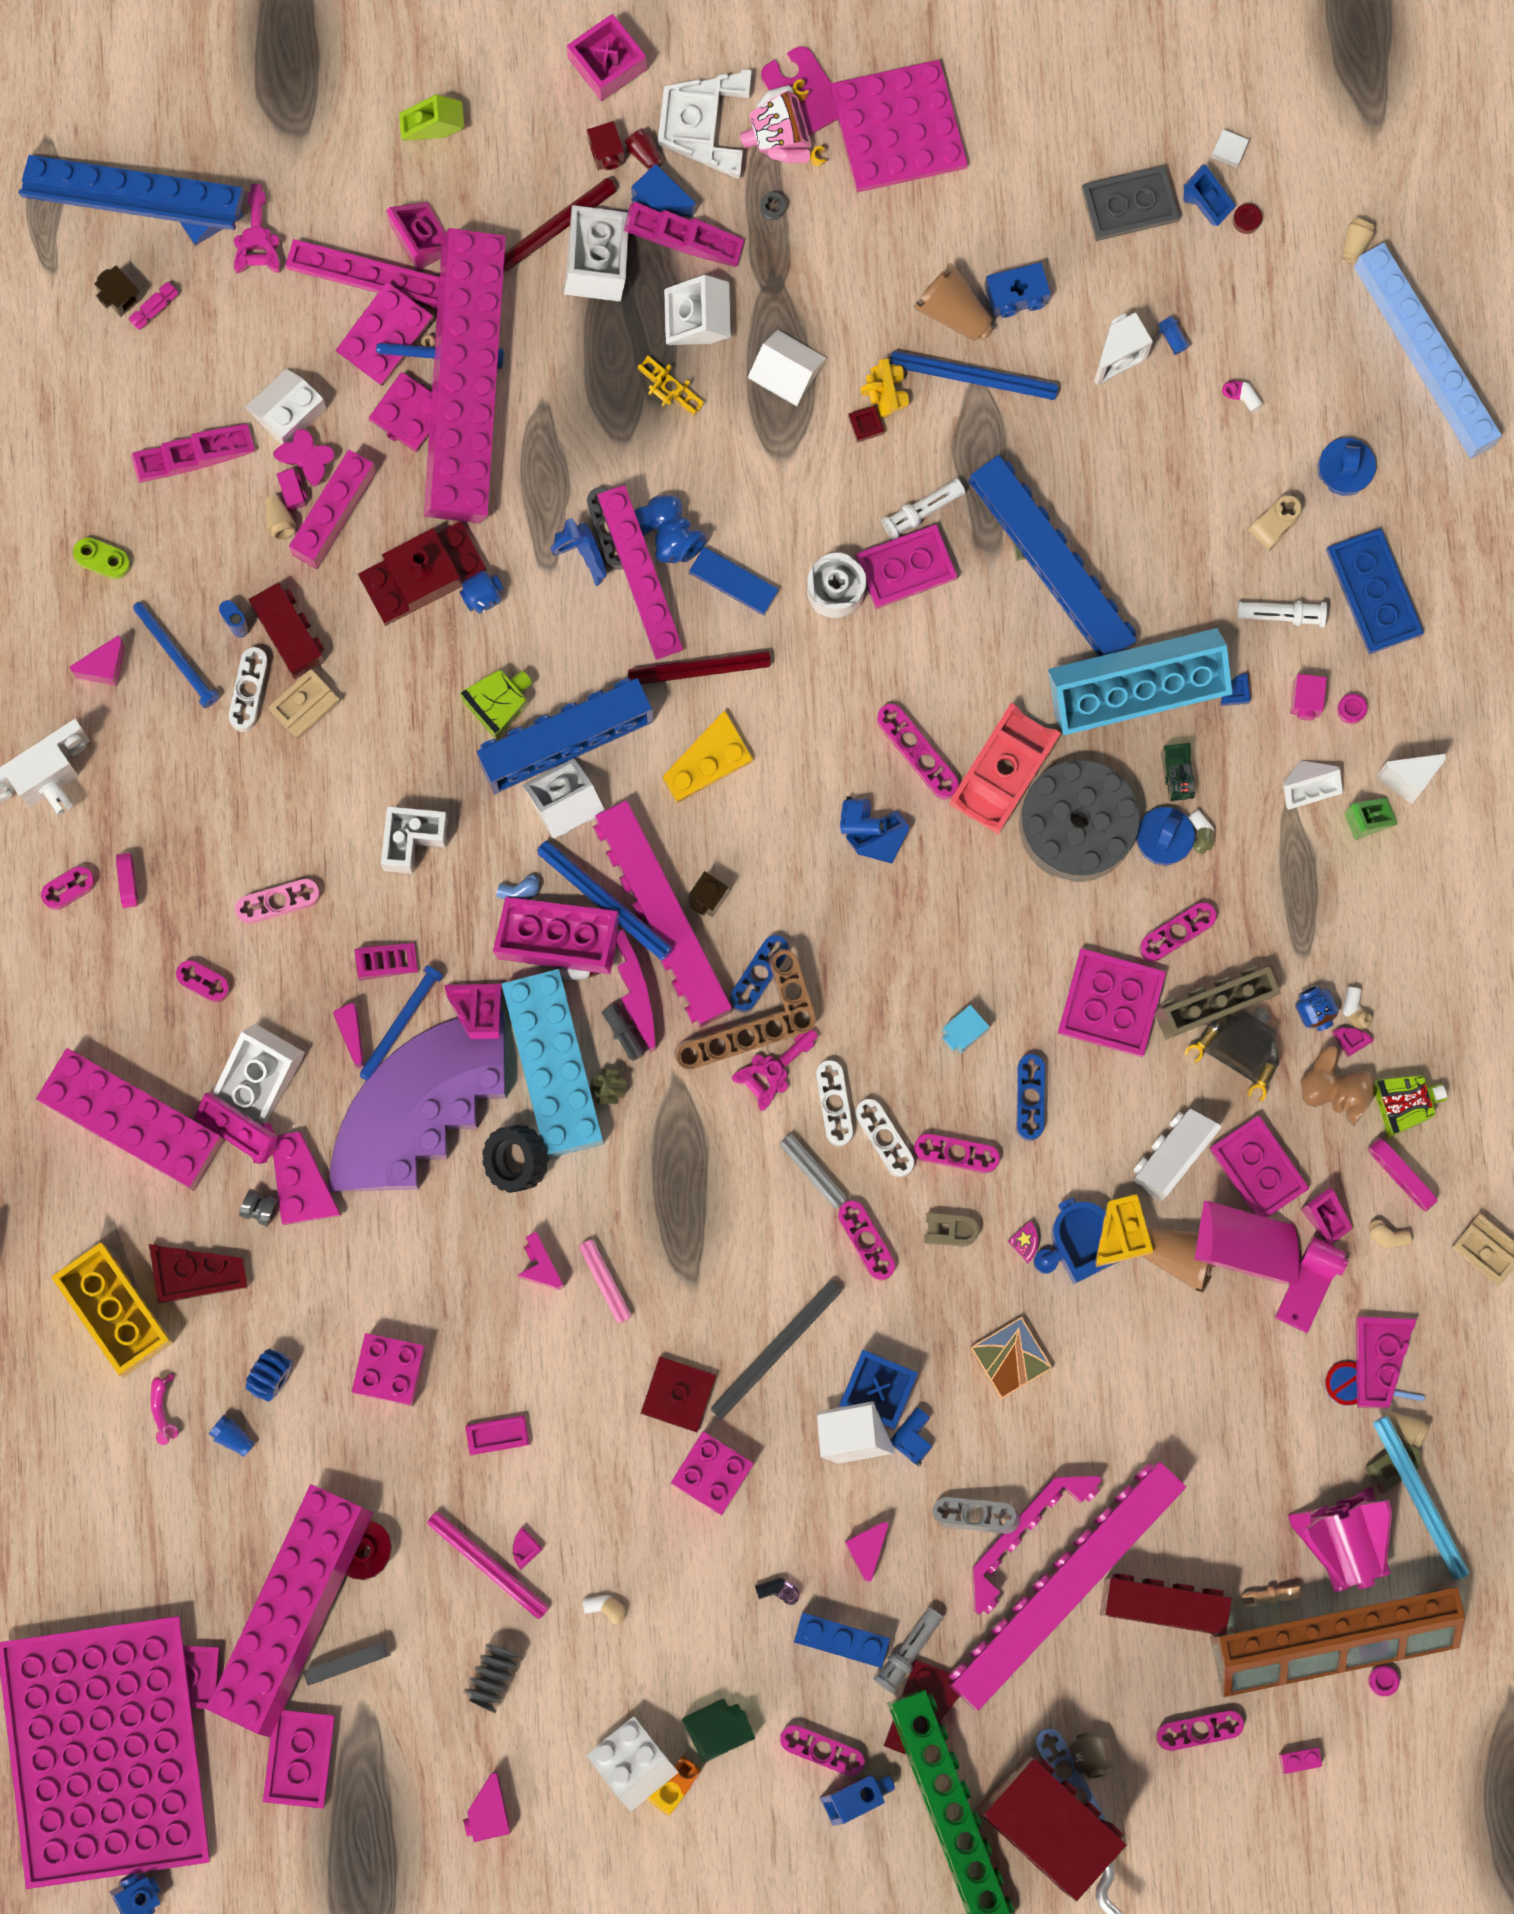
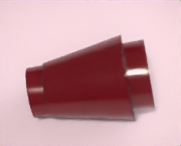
(643, 149)

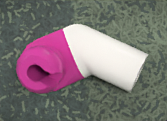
(1242, 391)

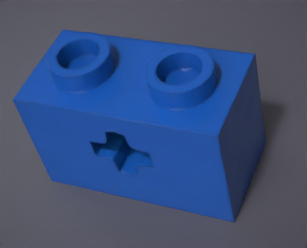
(1028, 280)

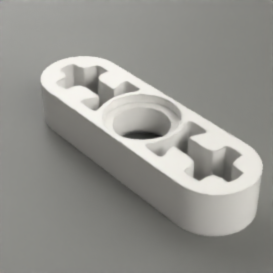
(245, 667)
(823, 1083)
(866, 1123)

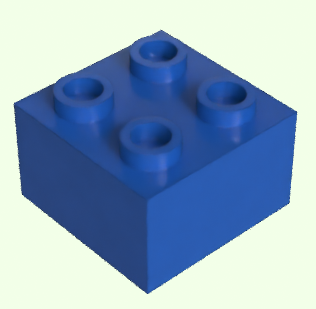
(882, 1383)

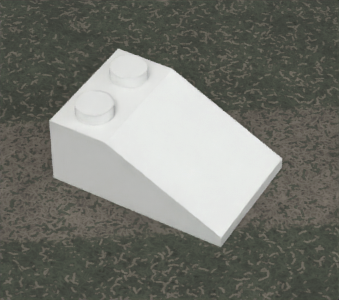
(596, 254)
(258, 1073)

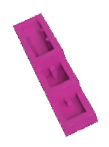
(683, 235)
(193, 453)
(637, 1001)

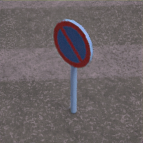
(1342, 1385)

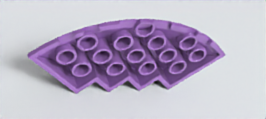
(412, 1104)

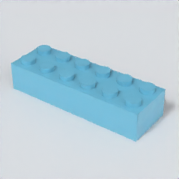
(1140, 681)
(552, 1063)

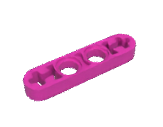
(921, 749)

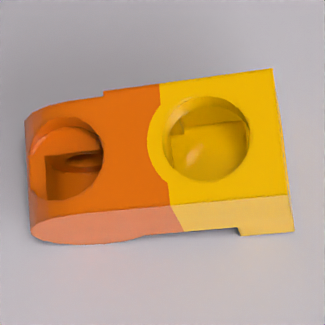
(674, 1790)

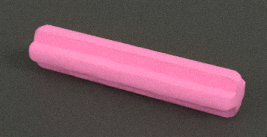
(605, 1281)

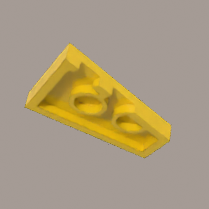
(708, 760)

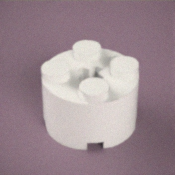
(850, 578)

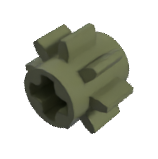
(608, 1086)

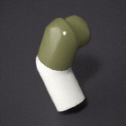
(1205, 830)

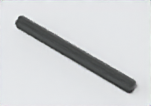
(776, 1349)

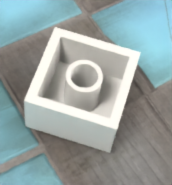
(632, 1764)

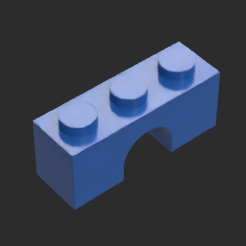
(841, 1640)

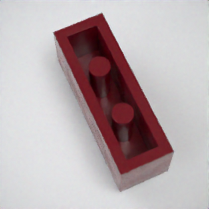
(287, 629)

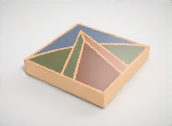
(1011, 1358)

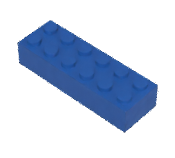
(565, 735)

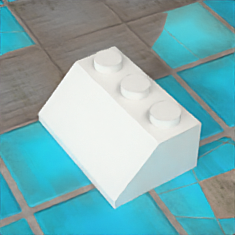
(1175, 1153)

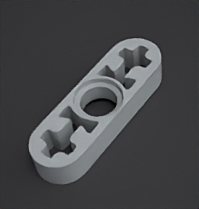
(998, 1510)

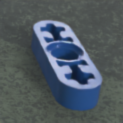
(741, 988)
(1038, 1075)

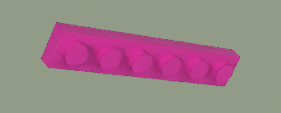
(361, 272)
(640, 572)

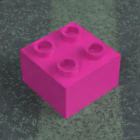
(606, 57)
(388, 1369)
(712, 1473)

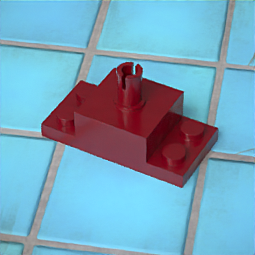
(421, 572)

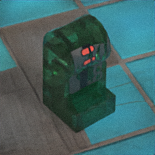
(1178, 771)

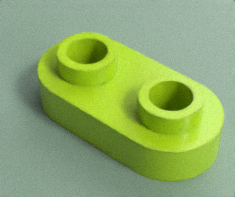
(100, 557)

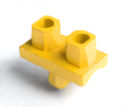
(881, 388)

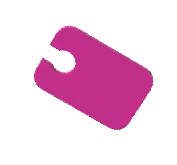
(818, 107)

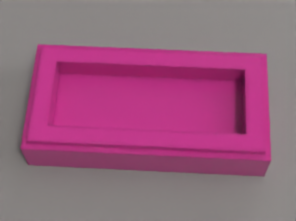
(497, 1435)

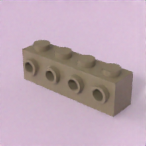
(1218, 1002)

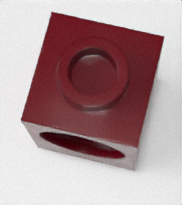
(605, 146)

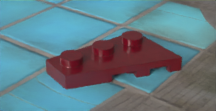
(934, 1682)

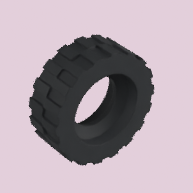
(534, 1154)

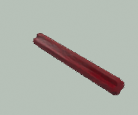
(556, 224)
(701, 667)

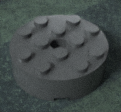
(1083, 791)

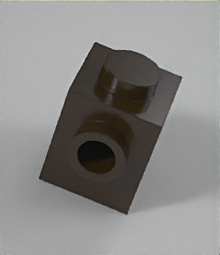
(116, 291)
(707, 895)

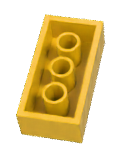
(112, 1310)

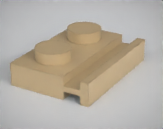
(304, 704)
(1487, 1249)

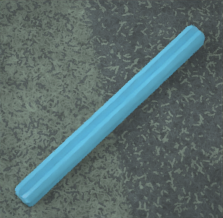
(1421, 1497)

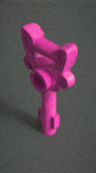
(256, 237)
(773, 1070)

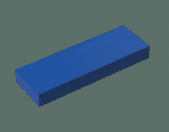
(733, 581)

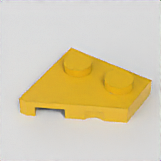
(1123, 1232)

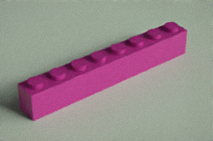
(662, 913)

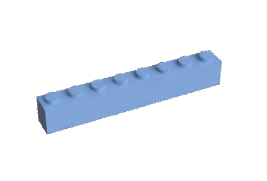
(1427, 351)

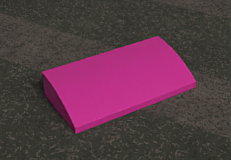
(557, 935)
(1248, 1244)

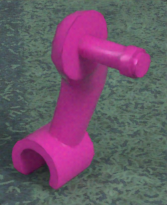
(156, 1402)

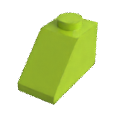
(431, 118)

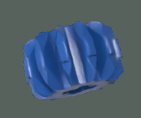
(268, 1375)

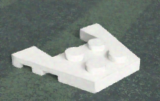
(691, 117)

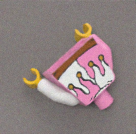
(781, 128)

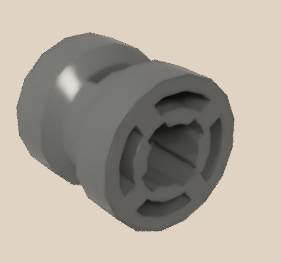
(258, 1207)

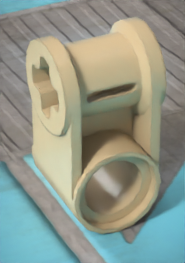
(1273, 524)

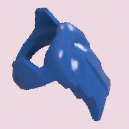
(582, 539)

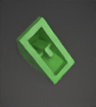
(1370, 817)

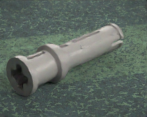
(900, 1662)

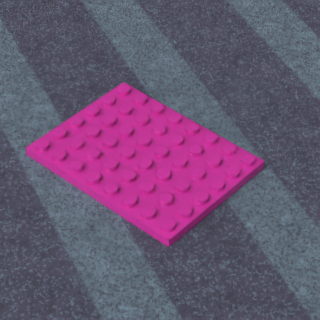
(103, 1752)

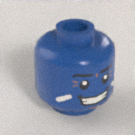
(481, 592)

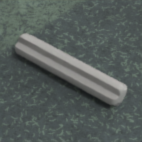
(813, 1171)

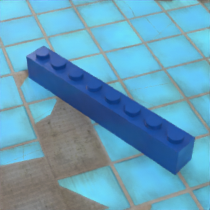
(1051, 558)

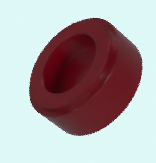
(1247, 218)

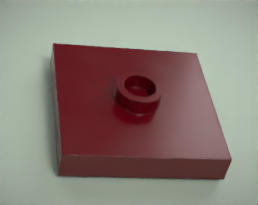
(678, 1394)

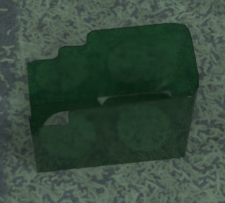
(718, 1729)

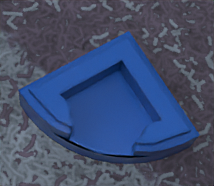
(1240, 692)

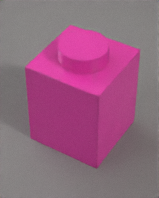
(1308, 696)

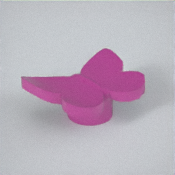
(306, 455)

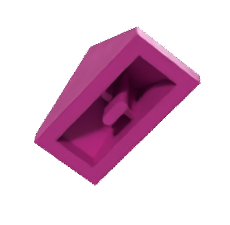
(102, 664)
(1327, 1216)
(866, 1549)

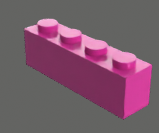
(332, 509)

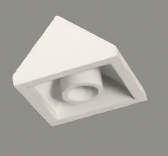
(786, 367)
(1410, 775)
(852, 1433)

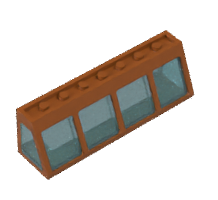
(1339, 1641)

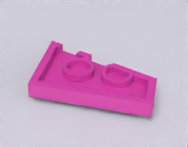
(300, 1185)
(1379, 1356)

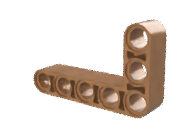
(757, 1025)

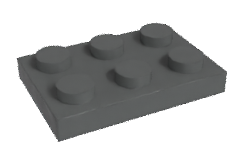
(1130, 203)

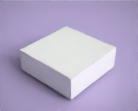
(1230, 148)

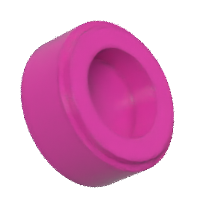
(1352, 708)
(1383, 1681)

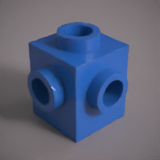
(131, 1886)

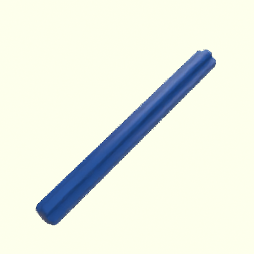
(975, 375)
(604, 899)

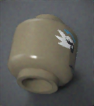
(1092, 1754)

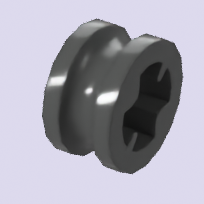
(764, 204)

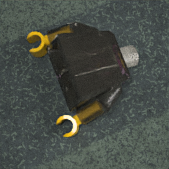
(1243, 1045)

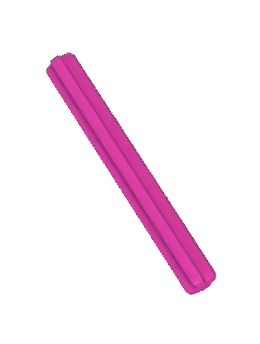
(487, 1565)

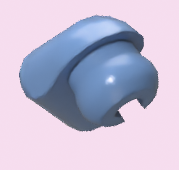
(524, 890)

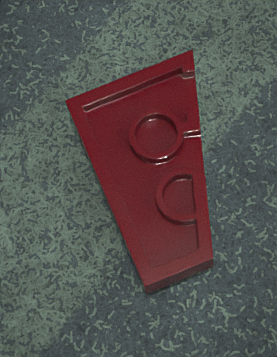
(193, 1274)

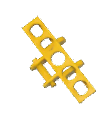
(674, 394)

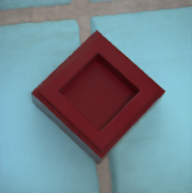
(866, 424)

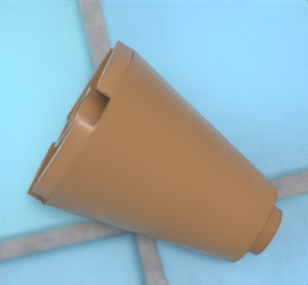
(955, 305)
(1175, 1254)

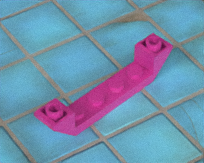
(983, 1591)

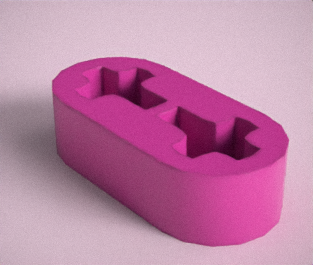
(127, 880)
(71, 894)
(205, 975)

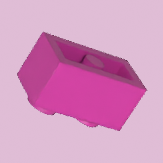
(291, 490)
(1300, 1760)

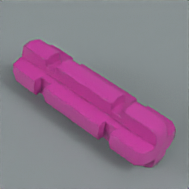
(153, 305)

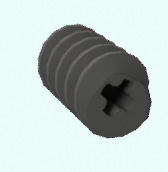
(491, 1677)

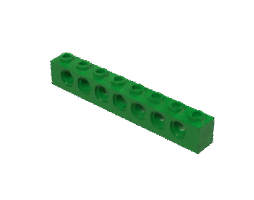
(904, 1712)

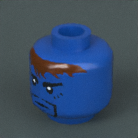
(1316, 1008)

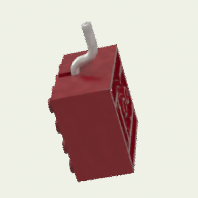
(1055, 1829)

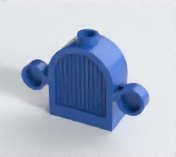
(1075, 1241)

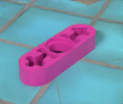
(1155, 936)
(966, 1145)
(1402, 1174)
(883, 1256)
(1220, 1717)
(840, 1767)

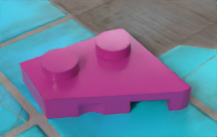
(477, 1008)

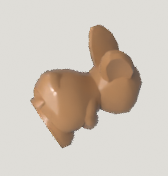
(1347, 1093)

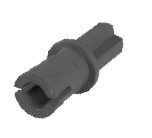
(623, 1031)

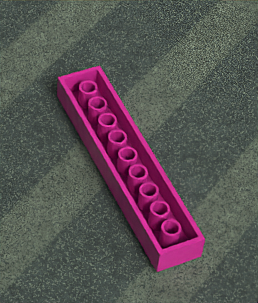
(464, 376)
(1066, 1586)

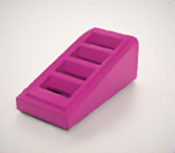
(364, 974)
(348, 1023)

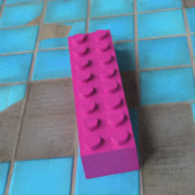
(289, 1611)

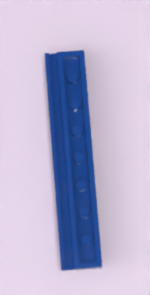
(131, 192)

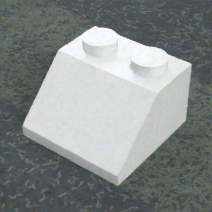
(697, 311)
(1124, 347)
(286, 406)
(564, 798)

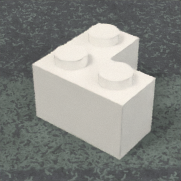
(407, 829)

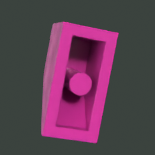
(488, 1812)

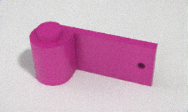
(1316, 1271)

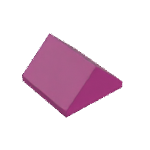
(417, 232)

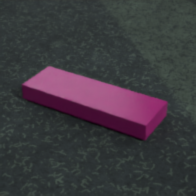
(235, 1127)

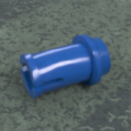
(1173, 335)

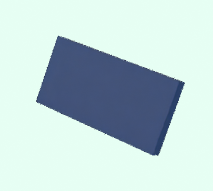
(1374, 591)

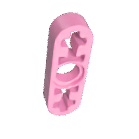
(296, 888)

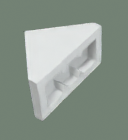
(1311, 783)

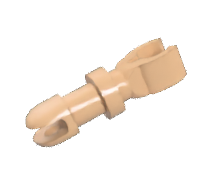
(1271, 1595)

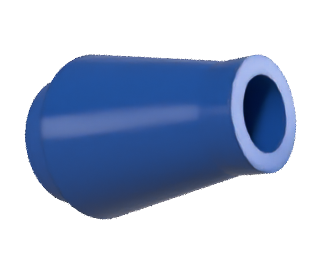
(230, 1435)

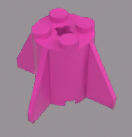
(1349, 1539)

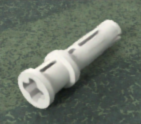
(912, 518)
(1296, 613)

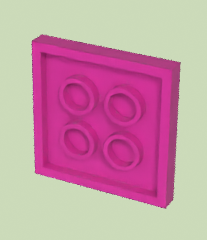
(1111, 1002)

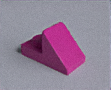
(544, 1272)

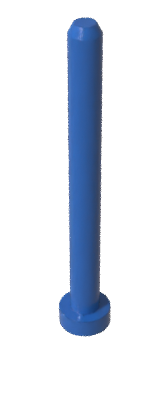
(419, 351)
(207, 697)
(400, 1022)

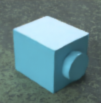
(964, 1030)

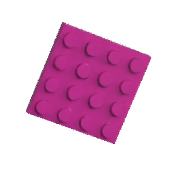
(898, 126)

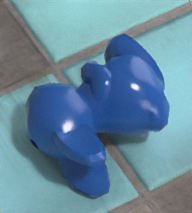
(674, 536)

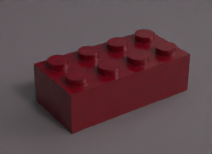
(1165, 1606)

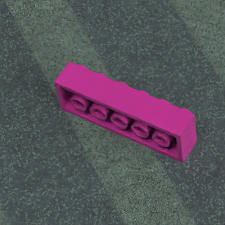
(130, 1119)

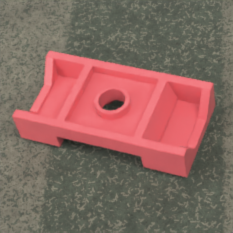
(986, 792)

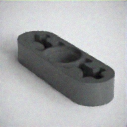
(594, 511)
(346, 1663)

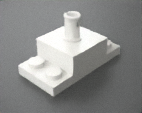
(44, 769)

